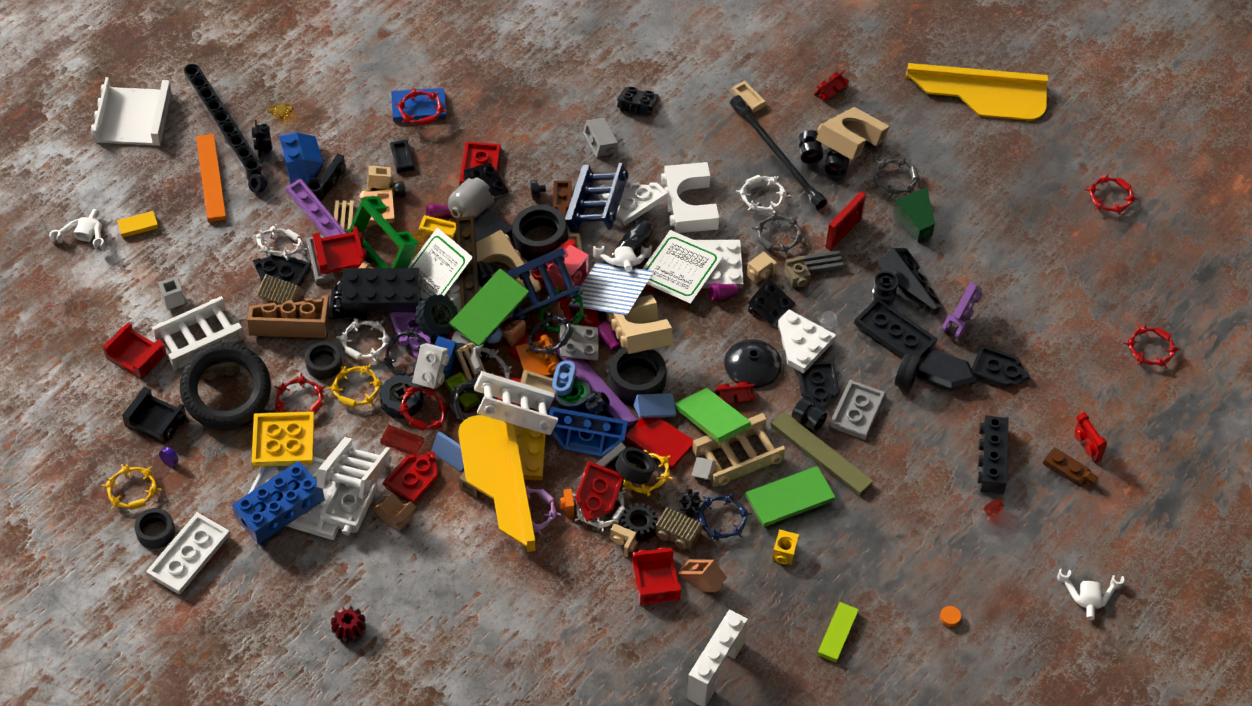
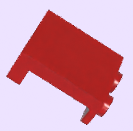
(339, 251)
(134, 351)
(655, 576)

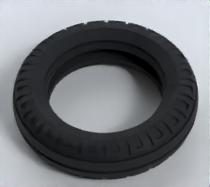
(225, 353)

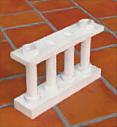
(180, 357)
(517, 393)
(342, 455)

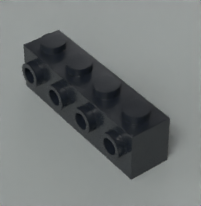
(993, 454)

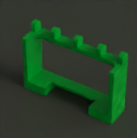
(405, 241)

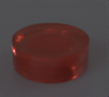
(993, 507)

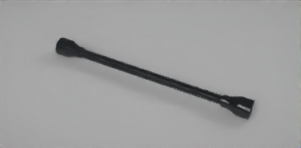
(816, 198)

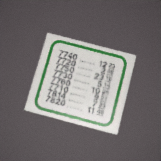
(439, 264)
(681, 266)

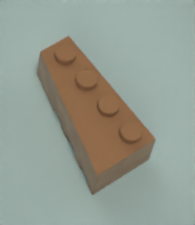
(290, 319)

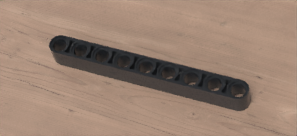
(222, 121)

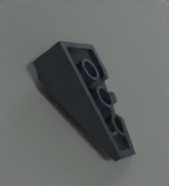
(905, 267)

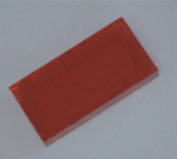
(402, 440)

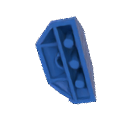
(300, 156)
(587, 431)

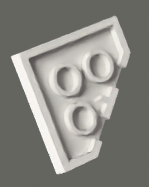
(636, 200)
(803, 340)

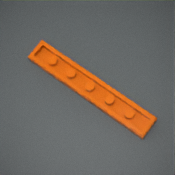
(211, 178)

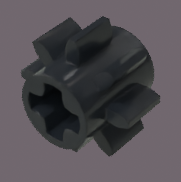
(484, 272)
(597, 403)
(684, 498)

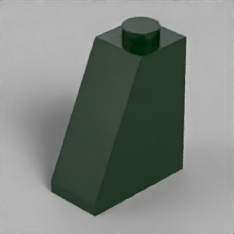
(916, 214)

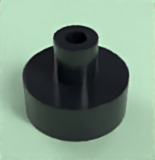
(257, 183)
(536, 188)

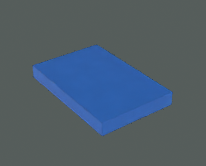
(420, 106)

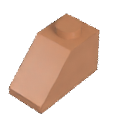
(703, 575)

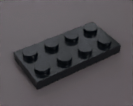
(894, 330)

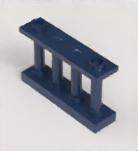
(584, 189)
(541, 265)

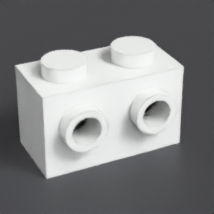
(430, 366)

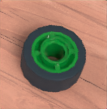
(576, 398)

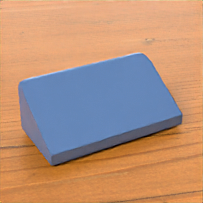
(655, 405)
(448, 451)

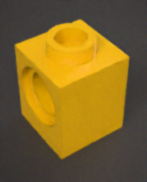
(785, 540)

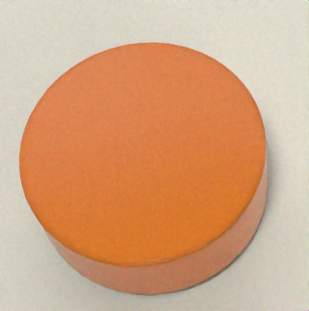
(950, 616)

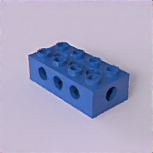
(278, 502)

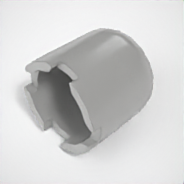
(470, 199)

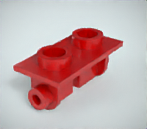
(826, 89)
(742, 391)

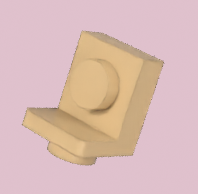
(624, 537)

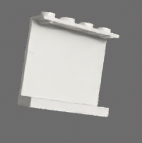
(131, 115)

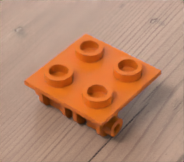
(538, 362)

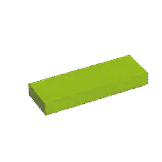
(837, 632)

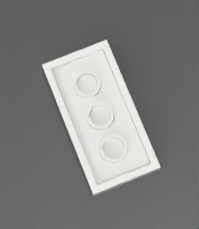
(188, 553)

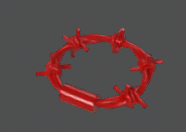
(424, 121)
(1098, 203)
(1158, 331)
(301, 380)
(416, 423)

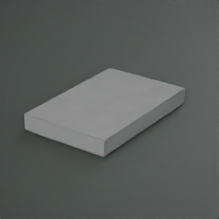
(857, 409)

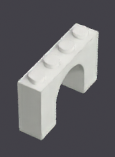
(685, 216)
(726, 641)

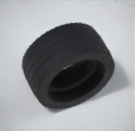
(538, 216)
(649, 359)

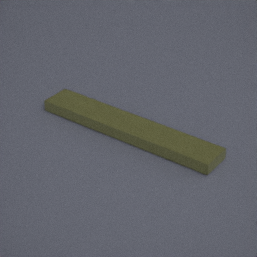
(821, 453)

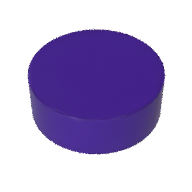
(168, 456)

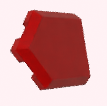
(412, 476)
(597, 490)

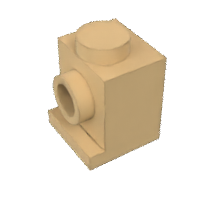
(379, 177)
(761, 267)

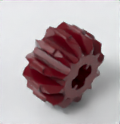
(341, 625)

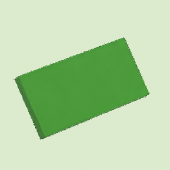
(489, 308)
(713, 415)
(790, 496)

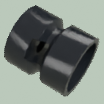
(810, 149)
(836, 164)
(885, 287)
(807, 412)

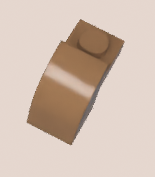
(393, 511)

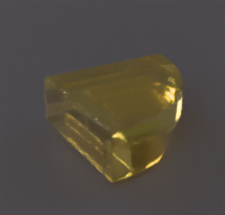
(280, 110)

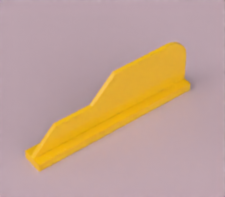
(986, 91)
(495, 469)

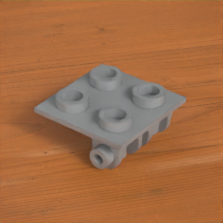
(582, 343)

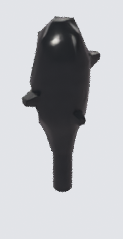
(636, 236)

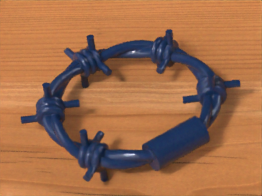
(728, 499)

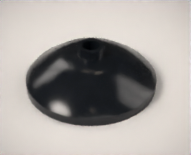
(756, 370)

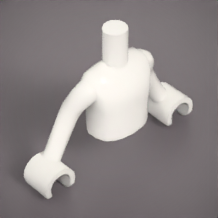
(84, 231)
(623, 256)
(1090, 593)

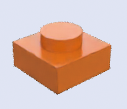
(567, 502)

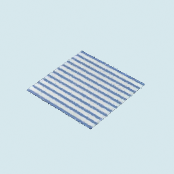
(612, 288)

